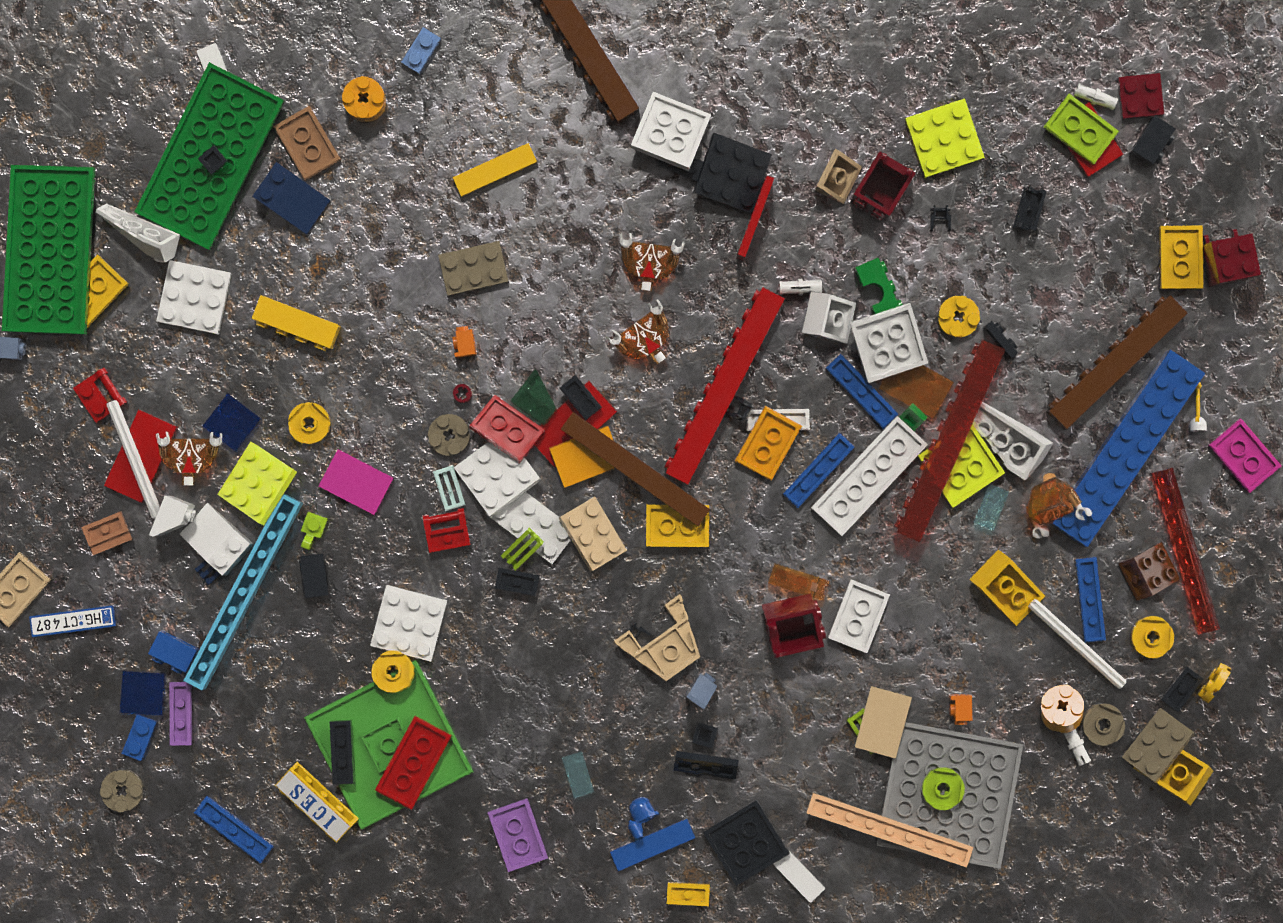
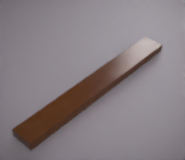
(635, 469)

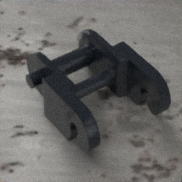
(947, 217)
(737, 415)
(640, 630)

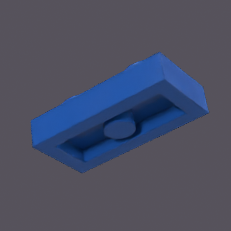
(139, 737)

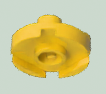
(956, 328)
(321, 423)
(1159, 646)
(384, 664)
(1216, 681)

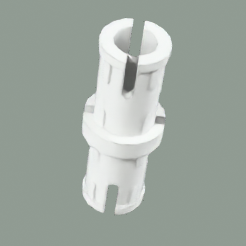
(1096, 96)
(815, 286)
(1077, 747)

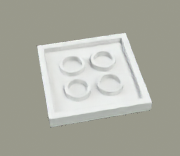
(670, 131)
(194, 297)
(888, 342)
(496, 477)
(408, 623)

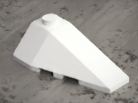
(147, 236)
(1013, 442)

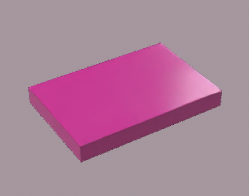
(1244, 455)
(356, 482)

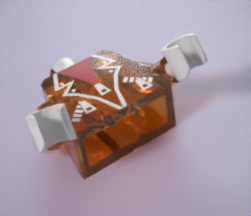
(649, 260)
(644, 336)
(188, 455)
(1051, 501)

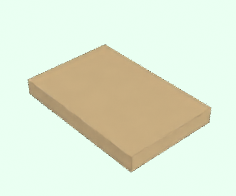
(19, 587)
(883, 722)

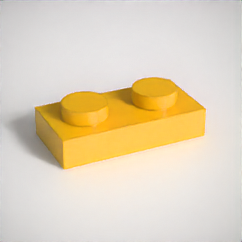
(688, 894)

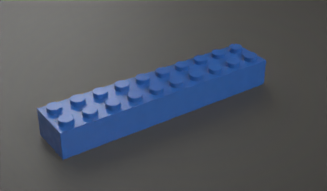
(1130, 444)

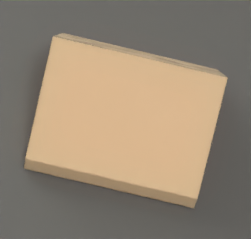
(838, 177)

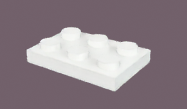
(858, 616)

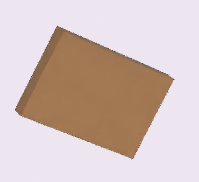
(307, 143)

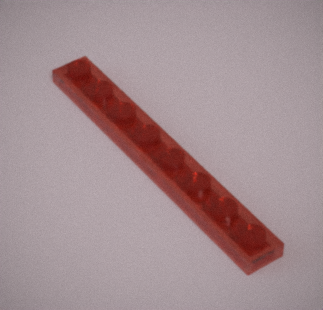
(1185, 551)

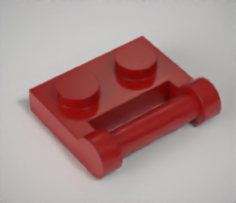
(93, 397)
(447, 537)

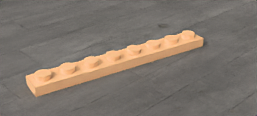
(889, 829)

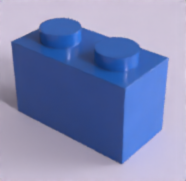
(173, 652)

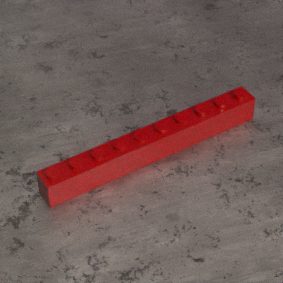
(725, 385)

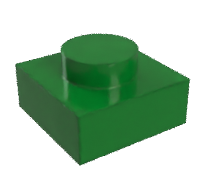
(913, 417)

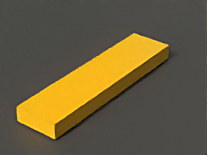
(495, 169)

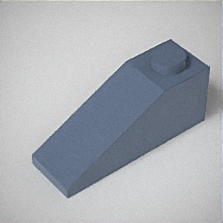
(701, 690)

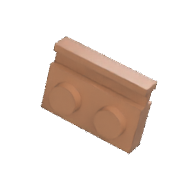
(107, 533)

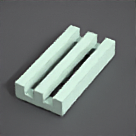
(454, 505)

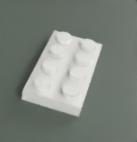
(529, 512)

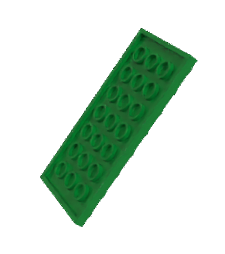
(222, 114)
(48, 249)

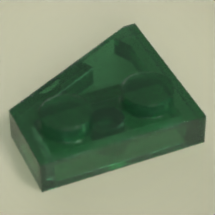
(535, 399)

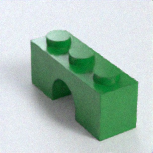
(874, 274)

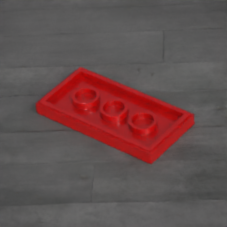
(755, 218)
(553, 433)
(144, 435)
(413, 762)

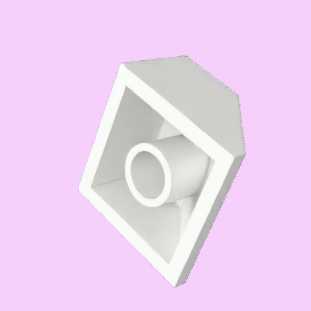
(829, 317)
(172, 515)

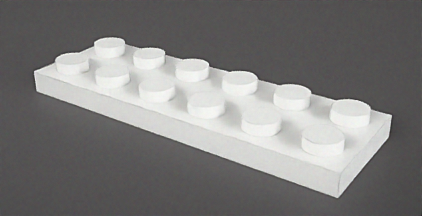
(869, 476)

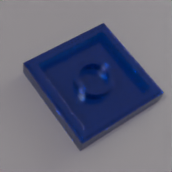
(233, 421)
(142, 692)

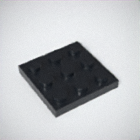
(732, 173)
(746, 842)

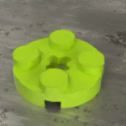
(951, 797)

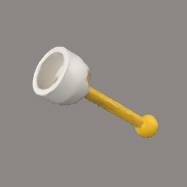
(1198, 423)

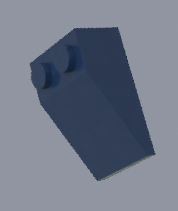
(291, 198)

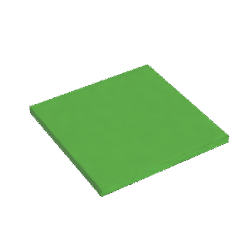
(377, 730)

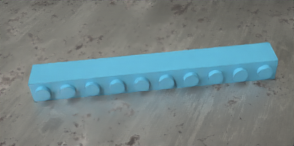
(243, 592)

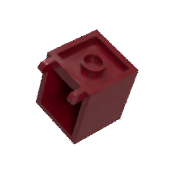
(885, 183)
(1230, 259)
(787, 628)

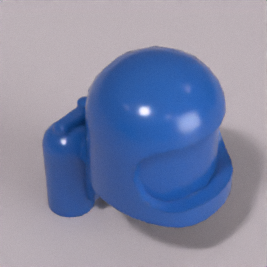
(641, 812)

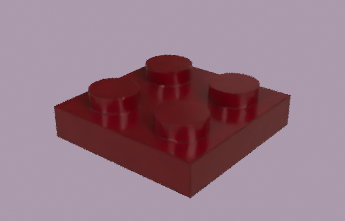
(1140, 96)

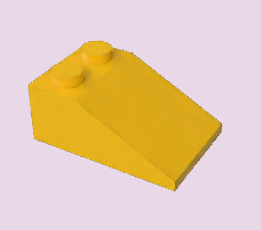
(1006, 587)
(1185, 777)

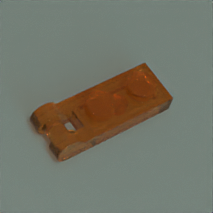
(797, 581)

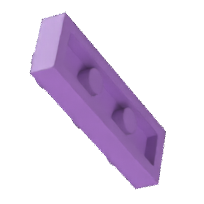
(180, 713)

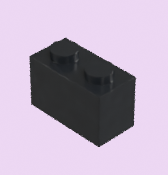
(1152, 141)

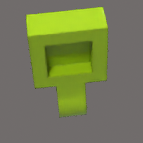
(313, 527)

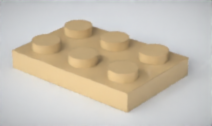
(592, 534)

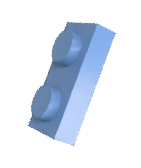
(421, 50)

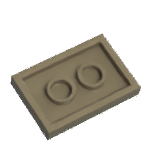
(473, 268)
(1158, 745)

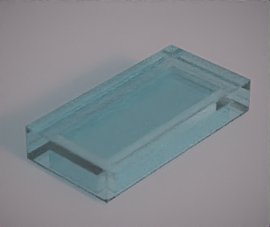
(991, 507)
(578, 774)

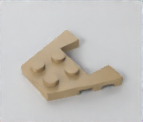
(670, 650)

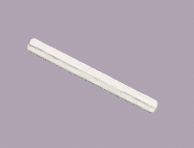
(134, 458)
(1075, 642)

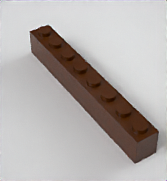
(592, 58)
(1116, 362)

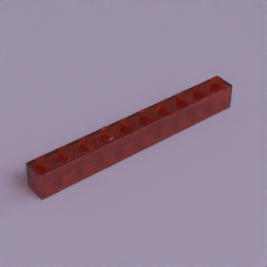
(949, 440)

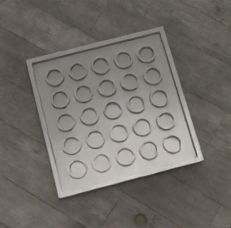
(989, 776)

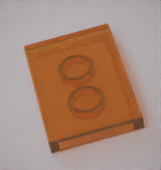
(920, 387)

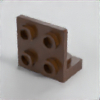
(1149, 571)

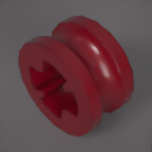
(468, 394)

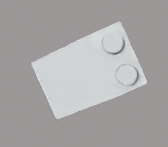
(216, 540)

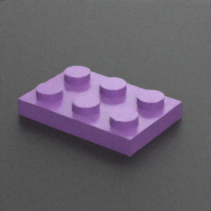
(517, 834)

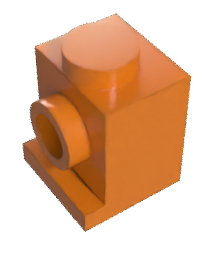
(464, 342)
(961, 708)

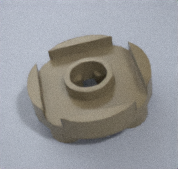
(459, 428)
(1107, 735)
(120, 802)

